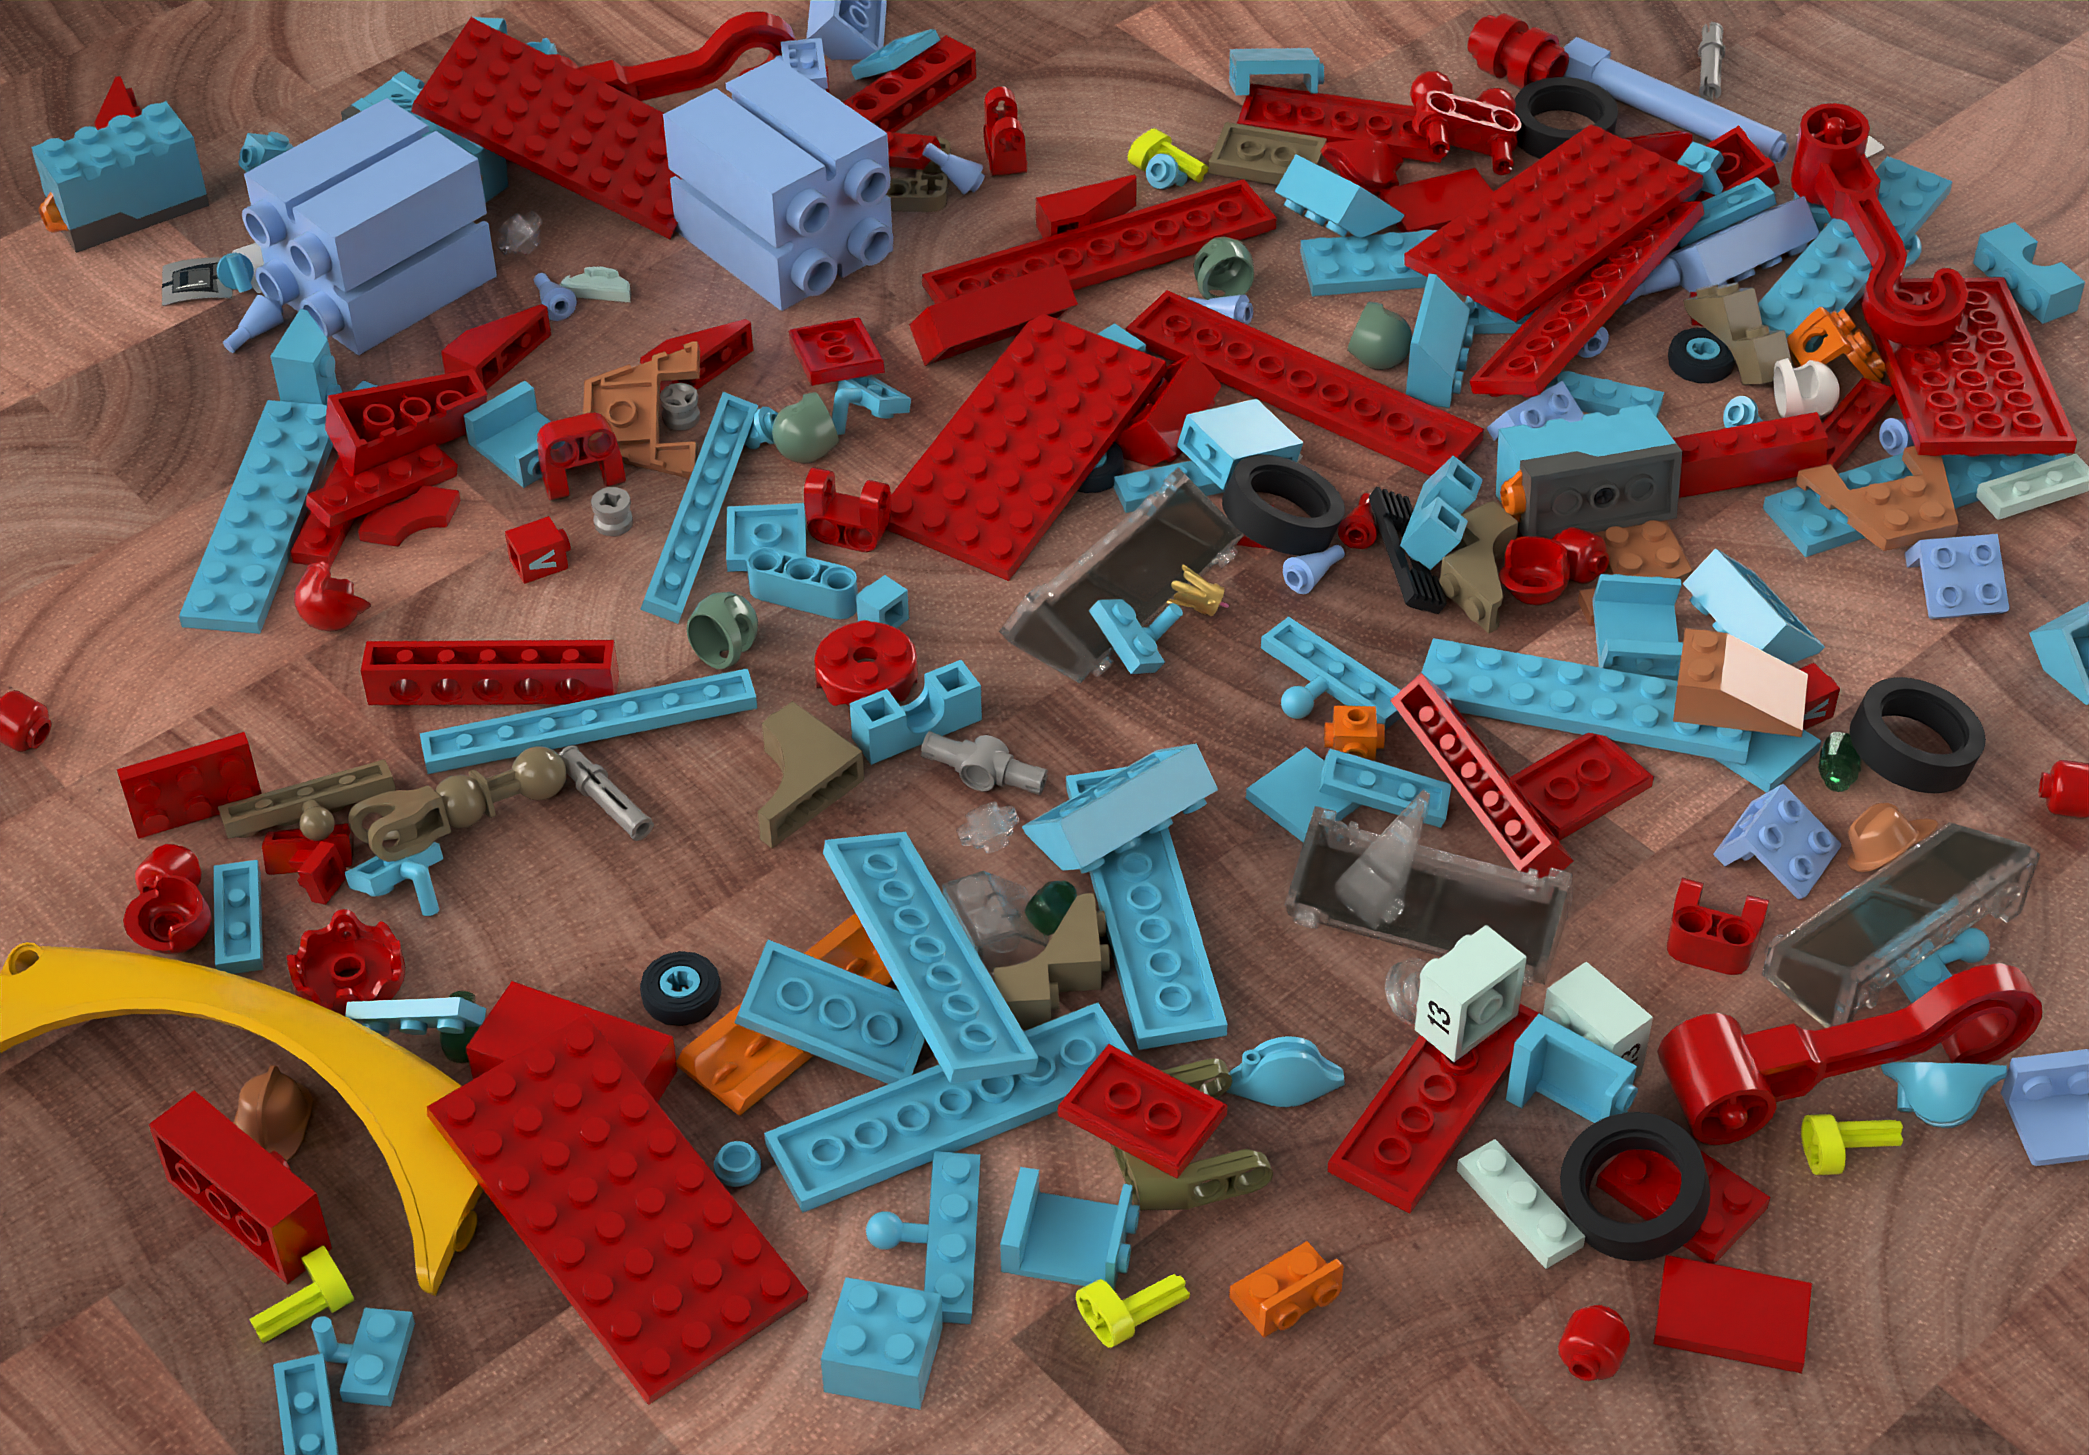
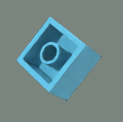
(882, 1343)

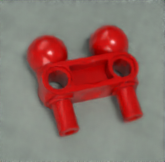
(1475, 125)

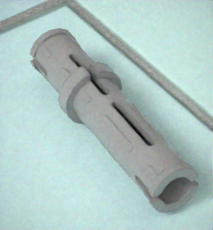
(1711, 54)
(594, 782)

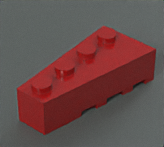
(400, 417)

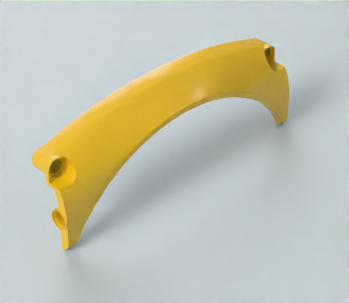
(378, 1078)

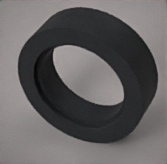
(1560, 95)
(1274, 527)
(1904, 763)
(1632, 1132)

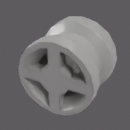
(680, 406)
(612, 511)

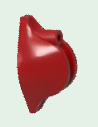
(1364, 163)

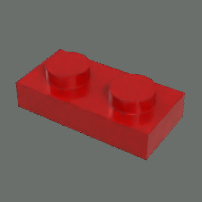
(907, 150)

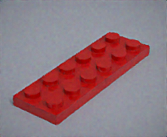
(1335, 118)
(1424, 1115)

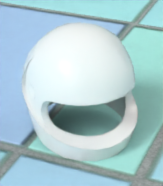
(1805, 389)

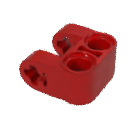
(1003, 134)
(578, 451)
(844, 518)
(1714, 937)

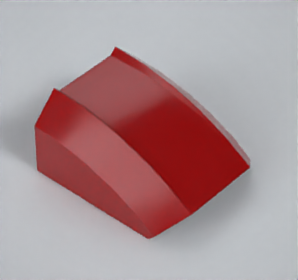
(1741, 162)

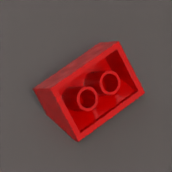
(1157, 424)

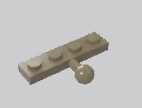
(307, 802)

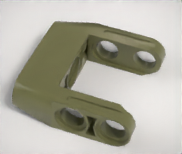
(1161, 1191)

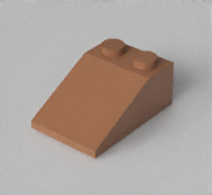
(1737, 686)

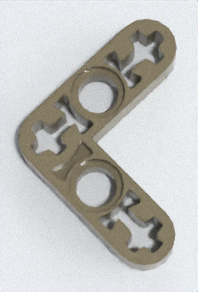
(916, 190)

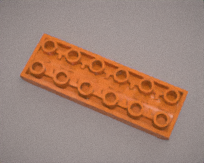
(746, 1065)

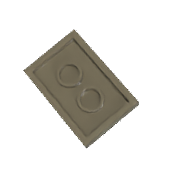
(1260, 152)

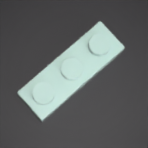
(2034, 486)
(1520, 1203)

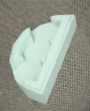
(599, 284)

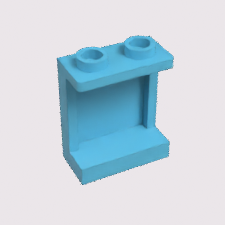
(1274, 61)
(1227, 434)
(1569, 1072)

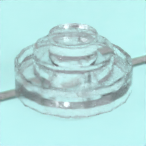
(520, 234)
(988, 827)
(1403, 988)

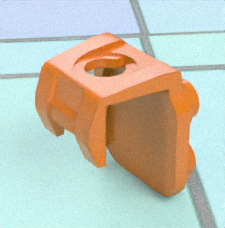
(1839, 340)

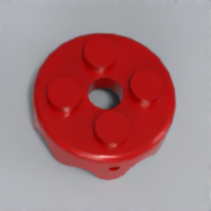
(847, 680)
(347, 946)

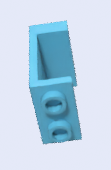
(507, 433)
(1637, 625)
(1066, 1235)

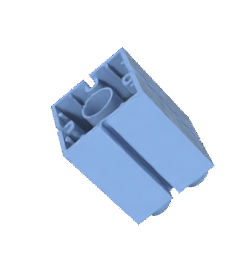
(780, 183)
(370, 225)

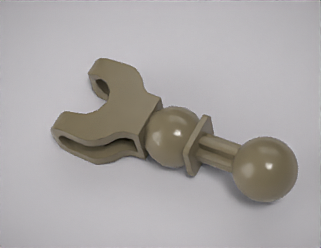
(458, 802)

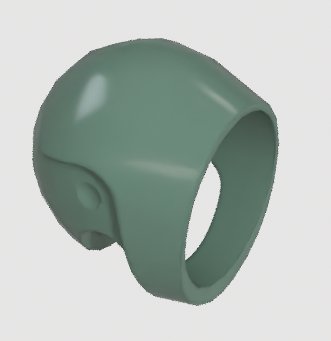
(1224, 266)
(1380, 338)
(804, 430)
(722, 624)

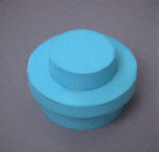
(737, 1164)

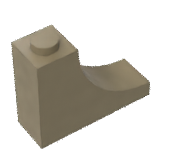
(815, 769)

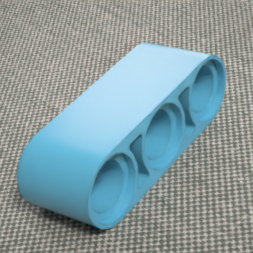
(802, 583)

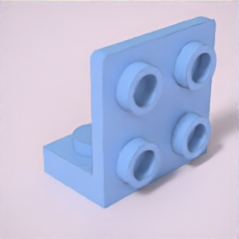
(806, 58)
(1535, 412)
(1961, 575)
(1783, 838)
(2050, 1105)

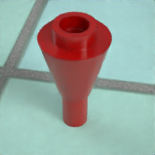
(1359, 527)

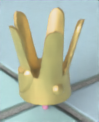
(1202, 596)

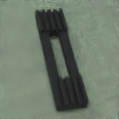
(1417, 585)

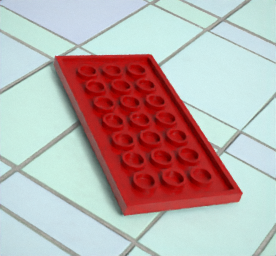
(553, 123)
(1553, 222)
(1981, 385)
(1022, 445)
(617, 1207)

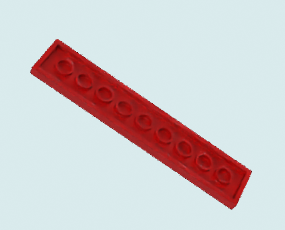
(1118, 243)
(1580, 309)
(1306, 384)

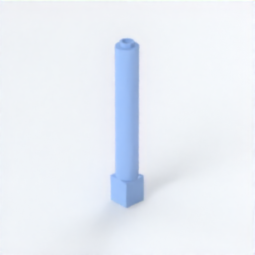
(1667, 101)

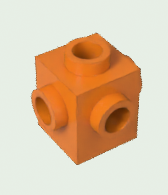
(1355, 731)

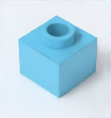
(883, 603)

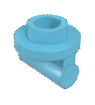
(1164, 172)
(235, 271)
(1740, 412)
(761, 428)

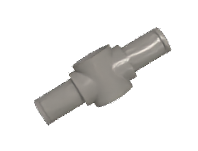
(984, 763)

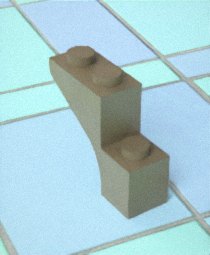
(1736, 320)
(1471, 571)
(1067, 964)

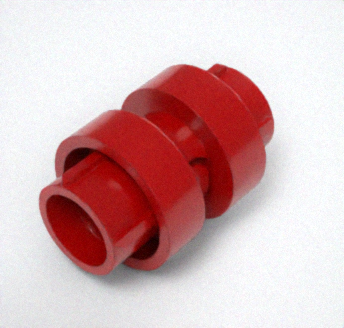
(1511, 49)

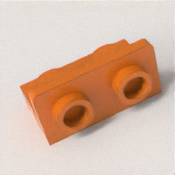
(1287, 1289)

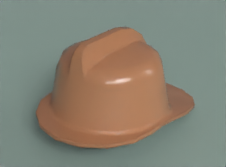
(1883, 836)
(274, 1112)

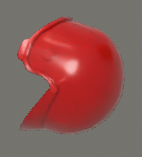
(1535, 569)
(327, 601)
(169, 917)

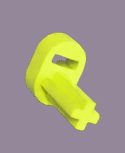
(1157, 142)
(1826, 1140)
(326, 1291)
(1116, 1319)

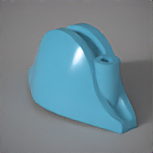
(1285, 1073)
(1942, 1092)

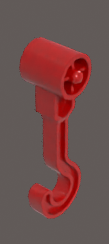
(695, 68)
(1835, 173)
(1734, 1079)

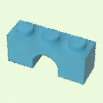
(2041, 290)
(1437, 518)
(946, 704)

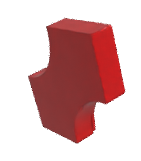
(425, 509)

